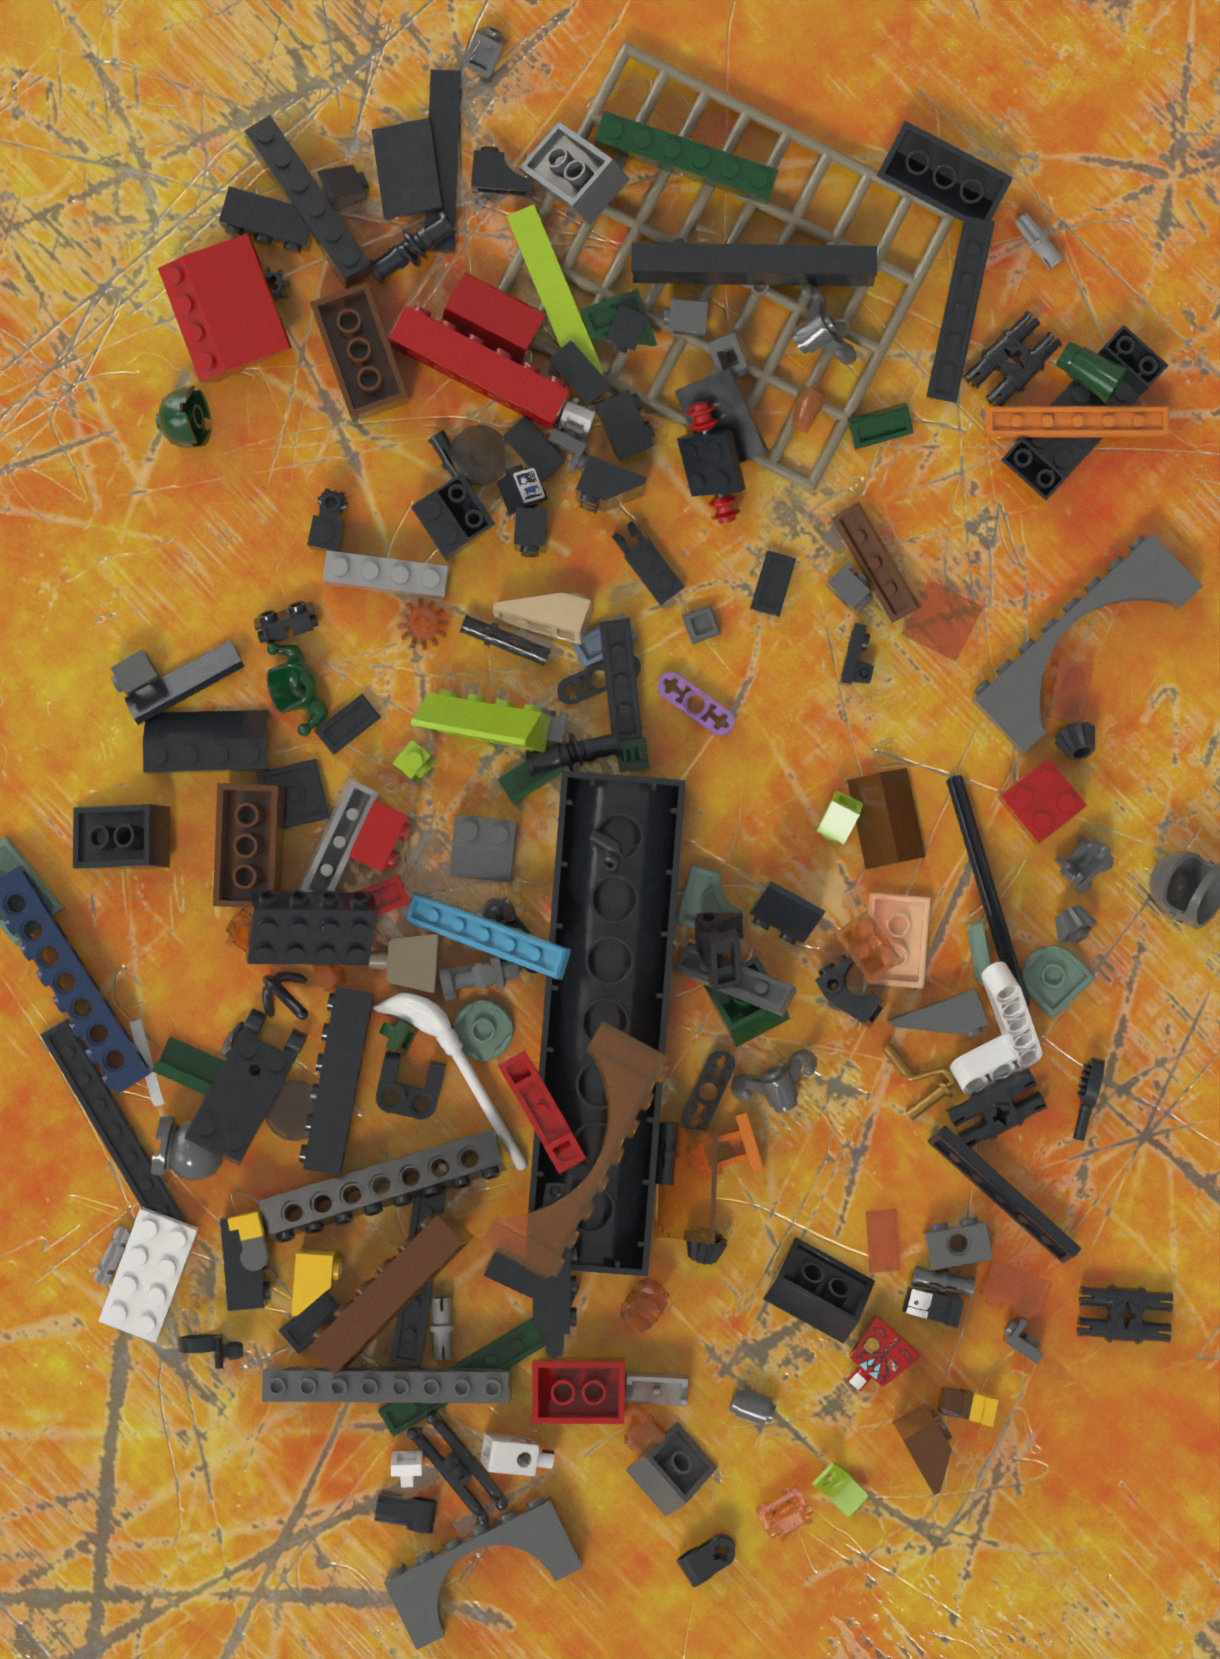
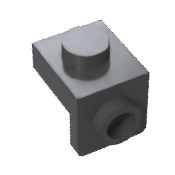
(567, 441)

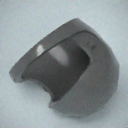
(1200, 895)

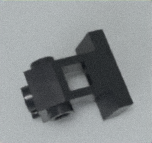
(715, 935)
(862, 1008)

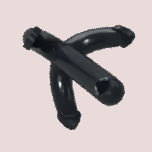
(274, 985)

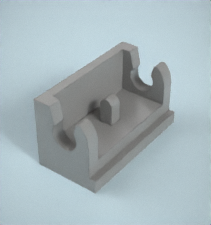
(656, 1388)

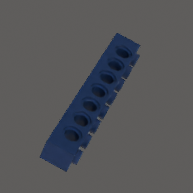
(85, 987)

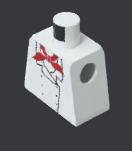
(501, 1453)

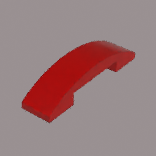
(542, 1111)

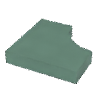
(702, 895)

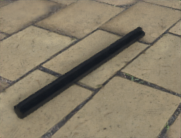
(984, 878)

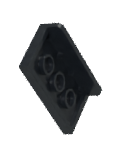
(311, 927)

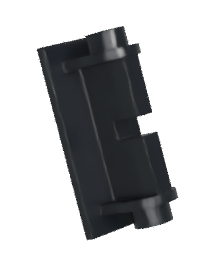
(274, 623)

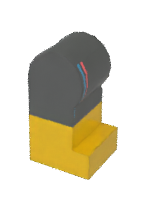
(253, 1239)

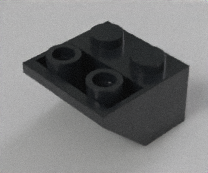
(453, 516)

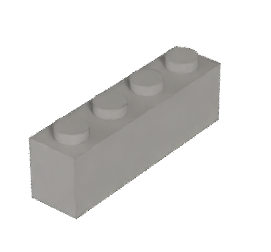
(386, 575)
(338, 838)

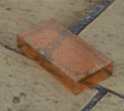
(882, 1240)

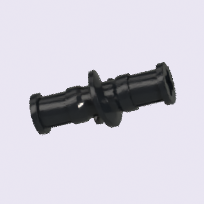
(412, 247)
(573, 752)

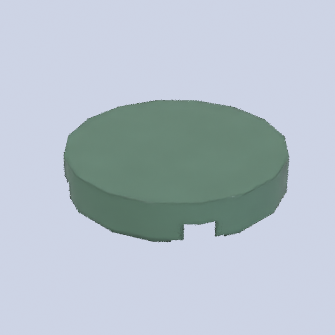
(483, 1029)

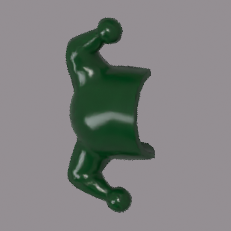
(295, 686)

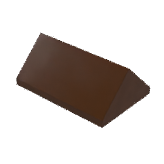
(887, 819)

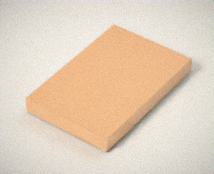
(905, 925)

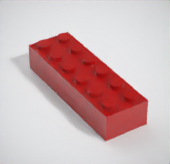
(479, 367)

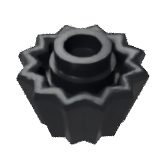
(1076, 740)
(707, 1253)

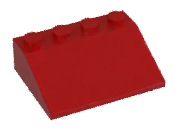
(224, 308)

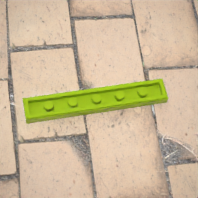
(551, 282)

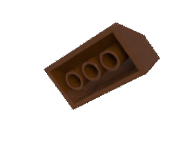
(927, 1443)

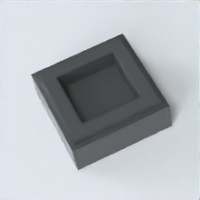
(701, 625)

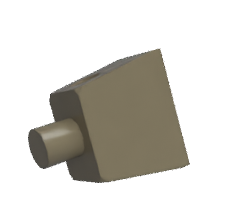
(410, 961)

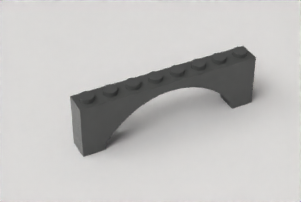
(1143, 575)

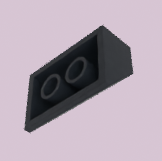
(607, 486)
(819, 1290)

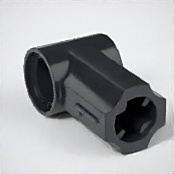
(415, 1513)

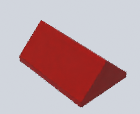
(493, 317)

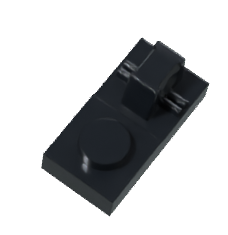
(853, 669)

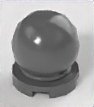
(180, 1155)

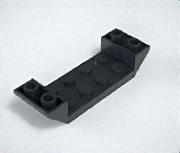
(1049, 461)

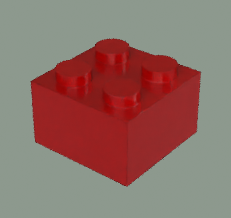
(1042, 801)
(380, 837)

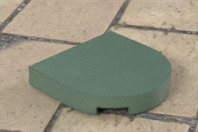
(1054, 978)

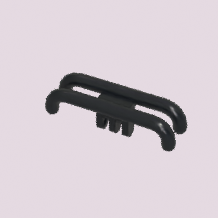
(458, 1467)

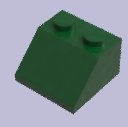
(741, 1018)

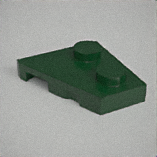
(600, 315)

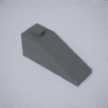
(951, 1015)

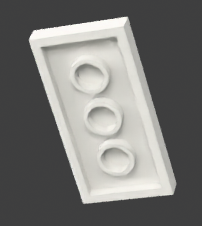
(148, 1274)

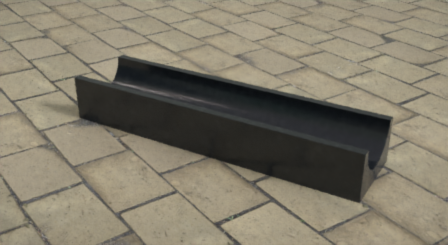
(615, 974)

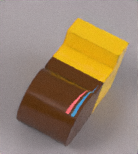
(968, 1405)

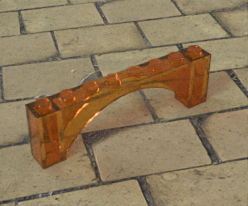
(541, 1236)

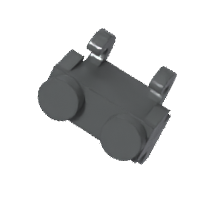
(1085, 863)

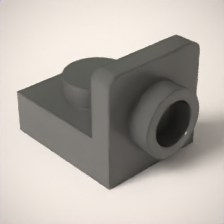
(485, 51)
(1024, 1345)

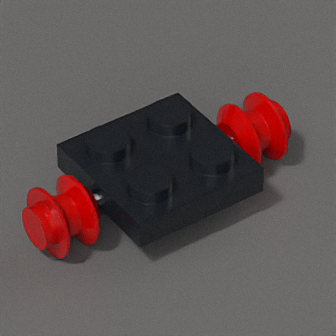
(711, 463)

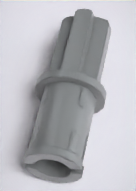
(1039, 242)

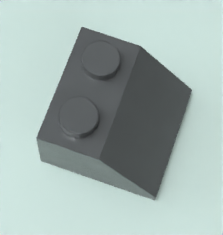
(483, 848)
(671, 1470)

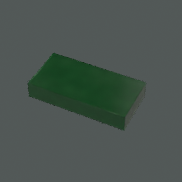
(880, 425)

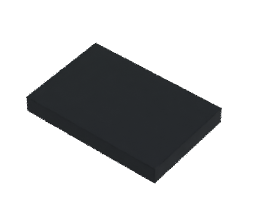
(407, 169)
(730, 410)

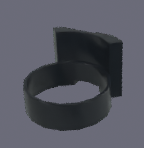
(211, 1343)

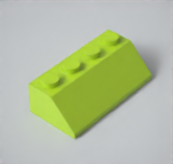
(483, 721)

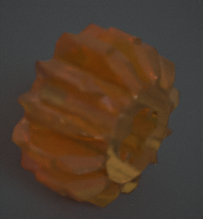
(415, 631)
(644, 1304)

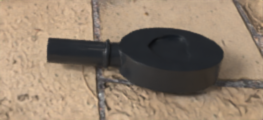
(1088, 1094)

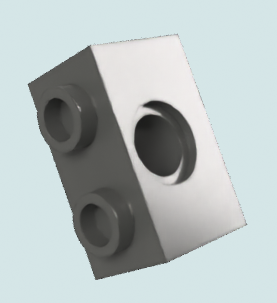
(975, 1249)

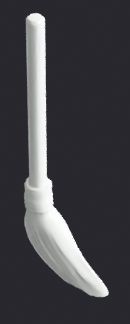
(434, 1021)

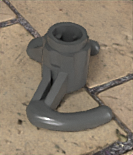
(821, 328)
(776, 1082)

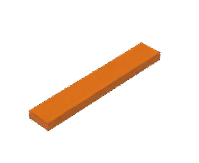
(1076, 421)

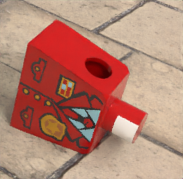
(880, 1355)

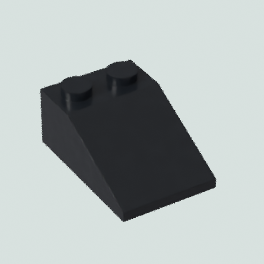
(121, 837)
(786, 913)

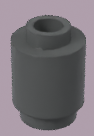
(752, 1406)

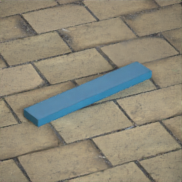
(488, 935)

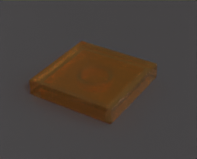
(942, 620)

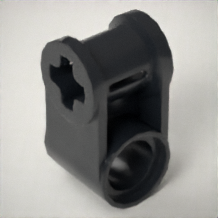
(702, 1562)

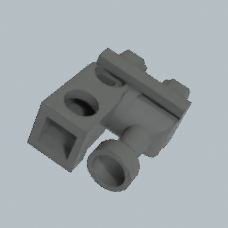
(479, 974)

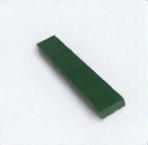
(500, 1353)

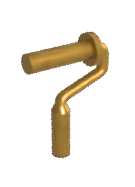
(931, 1098)

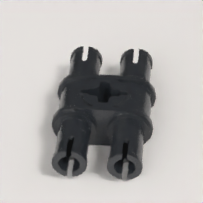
(1010, 344)
(1008, 1114)
(1134, 1327)

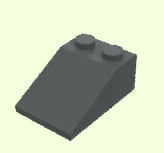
(575, 172)

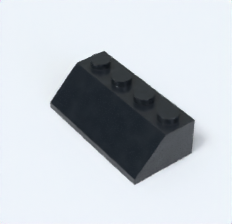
(943, 175)
(206, 742)

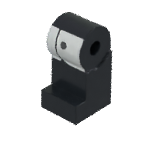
(933, 1306)

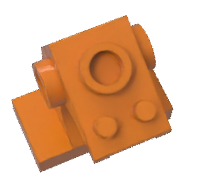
(742, 1145)

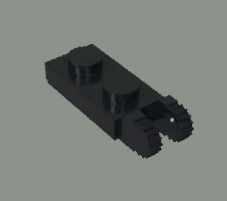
(649, 566)

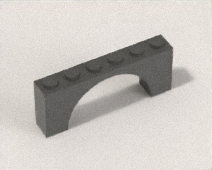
(534, 1530)

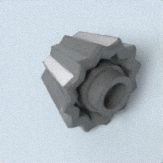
(1074, 924)

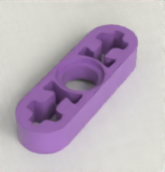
(672, 697)

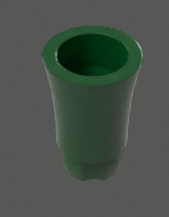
(1092, 370)

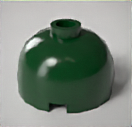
(183, 417)

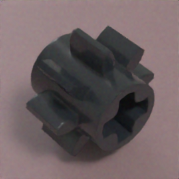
(271, 278)

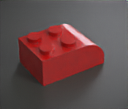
(578, 1390)

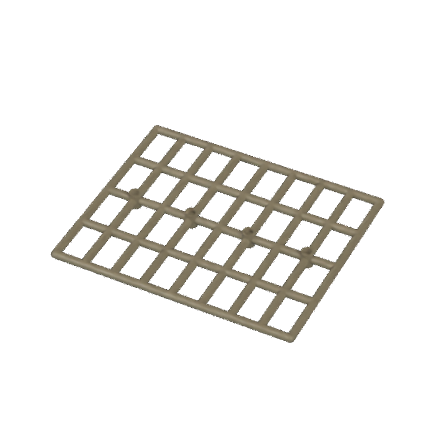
(793, 220)

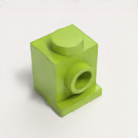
(414, 762)

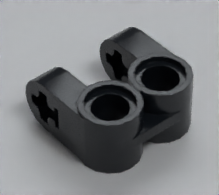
(407, 1092)

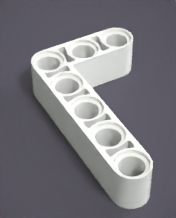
(1009, 1052)

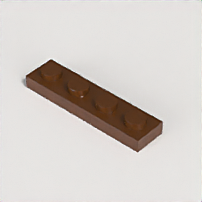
(875, 562)

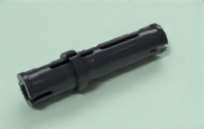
(471, 625)

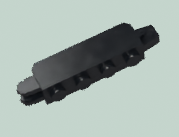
(552, 1296)

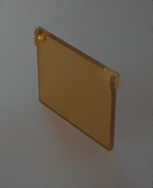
(689, 1205)

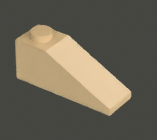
(551, 614)

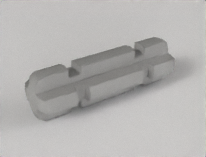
(112, 1256)

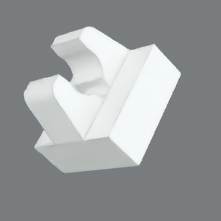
(577, 418)
(406, 1465)

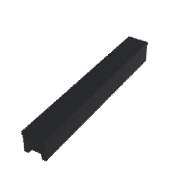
(754, 264)

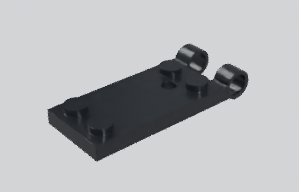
(240, 1100)

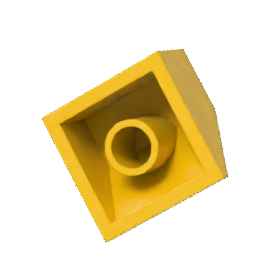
(313, 1276)

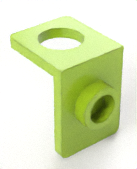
(841, 1489)

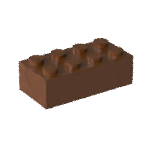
(359, 352)
(247, 842)

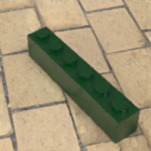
(685, 158)

